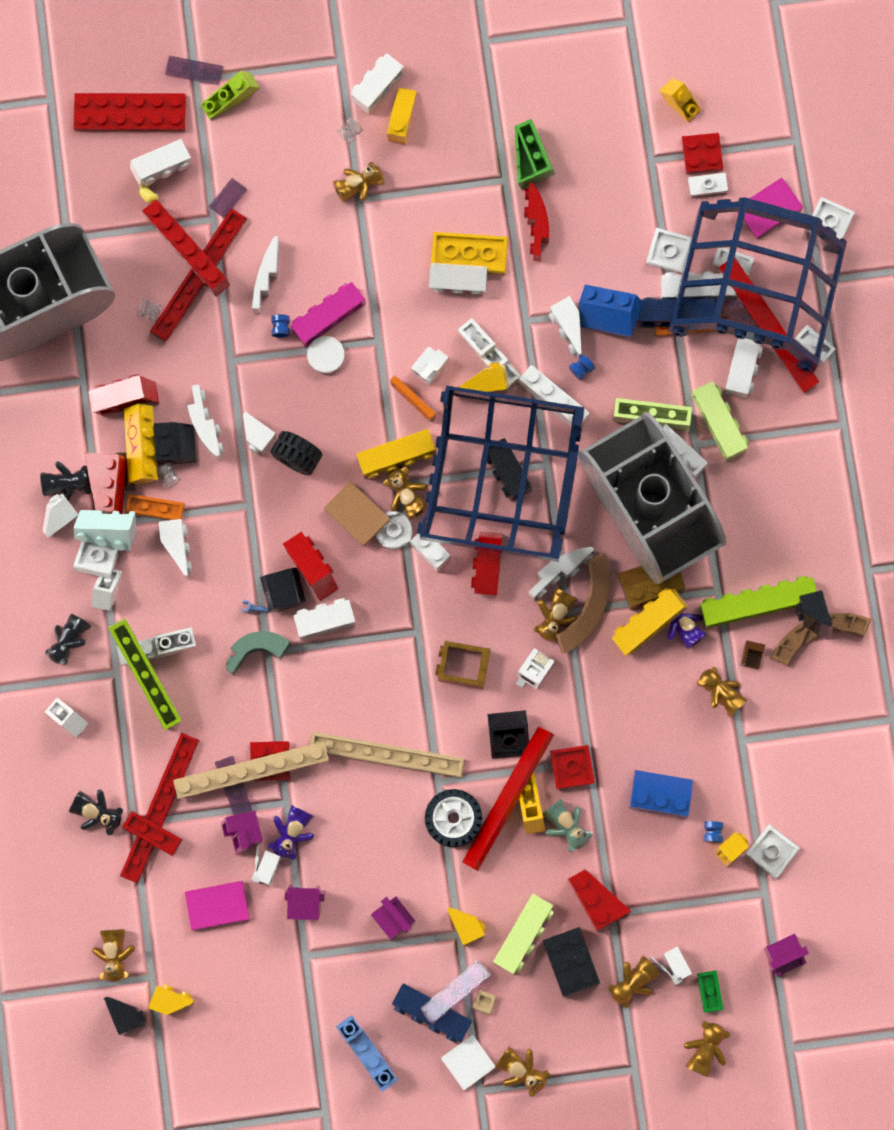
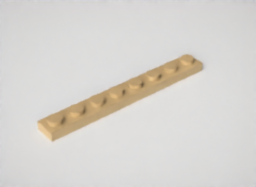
(251, 770)

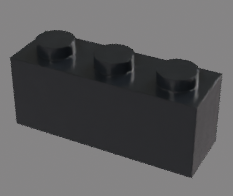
(507, 471)

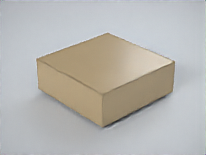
(484, 1002)

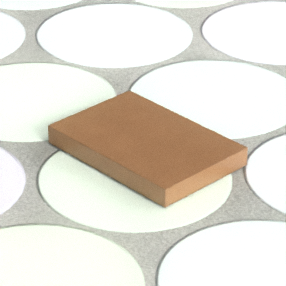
(357, 514)

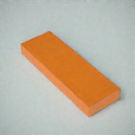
(412, 398)
(154, 507)

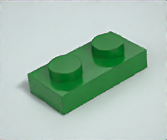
(710, 991)

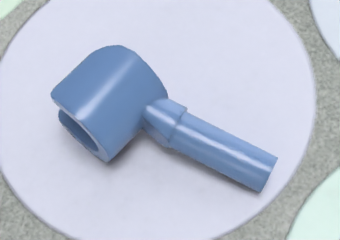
(253, 607)

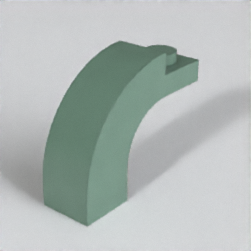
(254, 642)

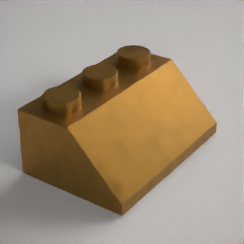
(641, 589)

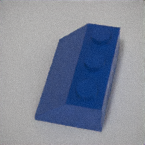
(609, 310)
(661, 794)

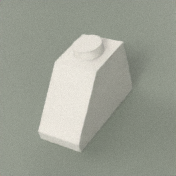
(257, 434)
(57, 514)
(106, 590)
(66, 717)

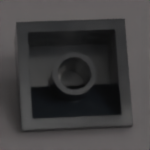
(174, 443)
(814, 614)
(508, 733)

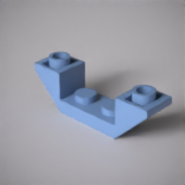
(367, 1053)

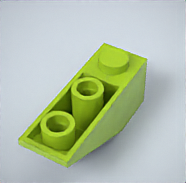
(230, 94)

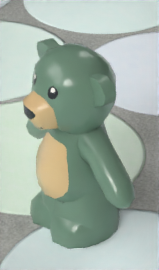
(567, 825)

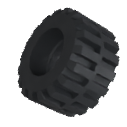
(296, 452)

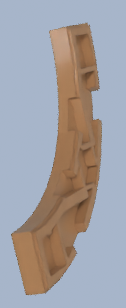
(593, 608)
(800, 635)

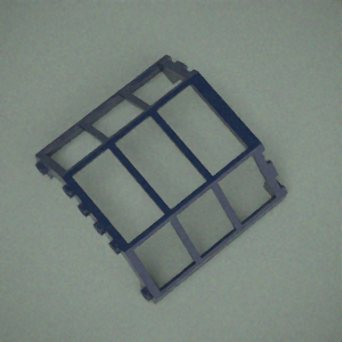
(806, 360)
(439, 459)

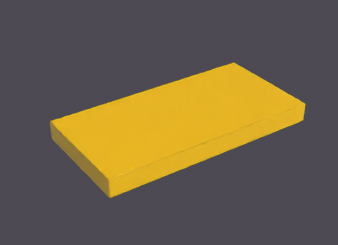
(470, 250)

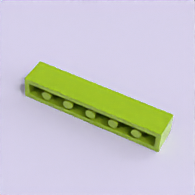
(755, 603)
(144, 673)

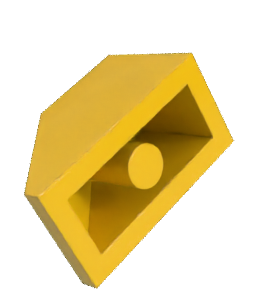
(467, 926)

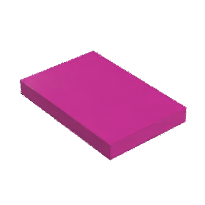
(775, 194)
(217, 905)

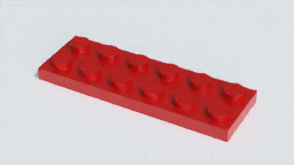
(129, 112)

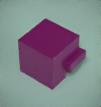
(243, 830)
(304, 902)
(393, 917)
(786, 955)

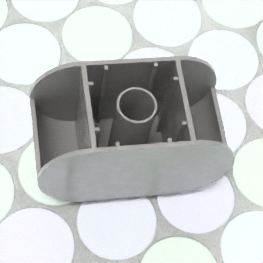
(49, 288)
(652, 498)

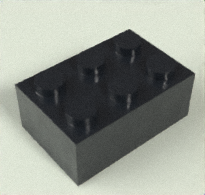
(571, 962)

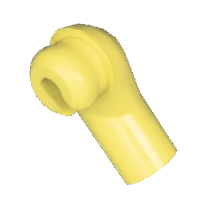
(147, 194)

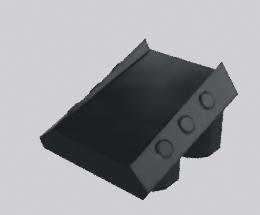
(283, 590)

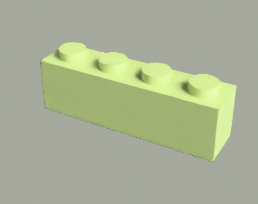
(673, 415)
(719, 421)
(523, 933)

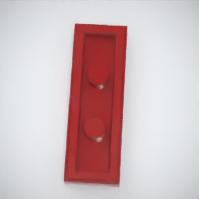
(152, 833)

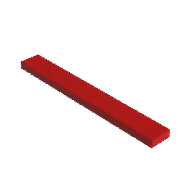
(192, 284)
(766, 320)
(508, 798)
(160, 805)

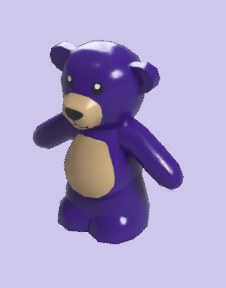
(686, 629)
(290, 833)

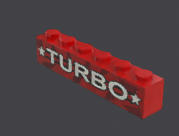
(186, 248)

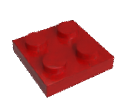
(702, 153)
(263, 749)
(572, 767)

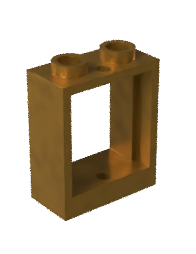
(440, 669)

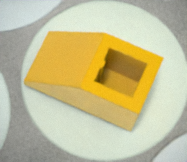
(680, 99)
(169, 1002)

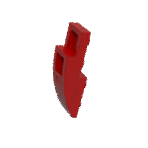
(538, 219)

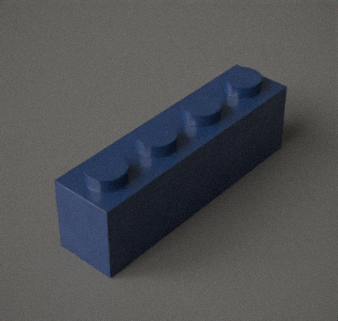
(659, 311)
(451, 1023)

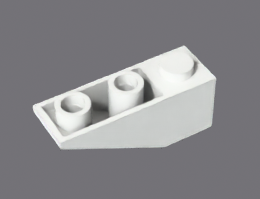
(567, 318)
(173, 538)

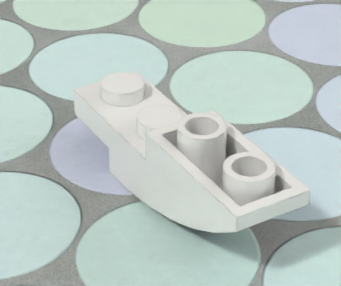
(205, 428)
(567, 566)
(164, 644)

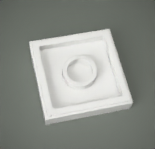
(833, 216)
(668, 251)
(95, 559)
(772, 851)
(468, 1062)

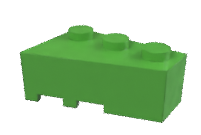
(532, 158)

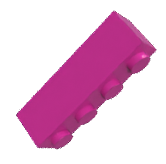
(328, 313)

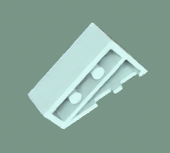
(108, 530)

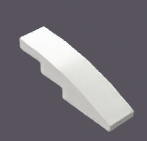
(267, 270)
(487, 349)

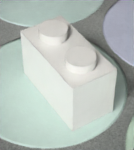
(431, 552)

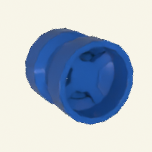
(280, 326)
(581, 367)
(713, 831)

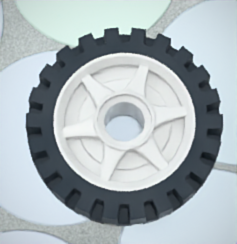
(456, 833)

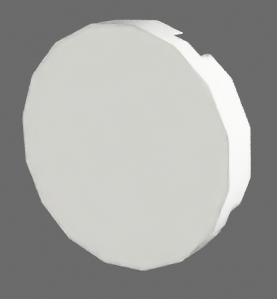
(325, 354)
(396, 532)

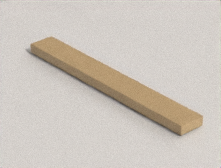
(390, 755)

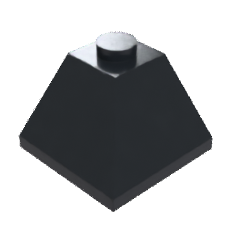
(125, 1016)

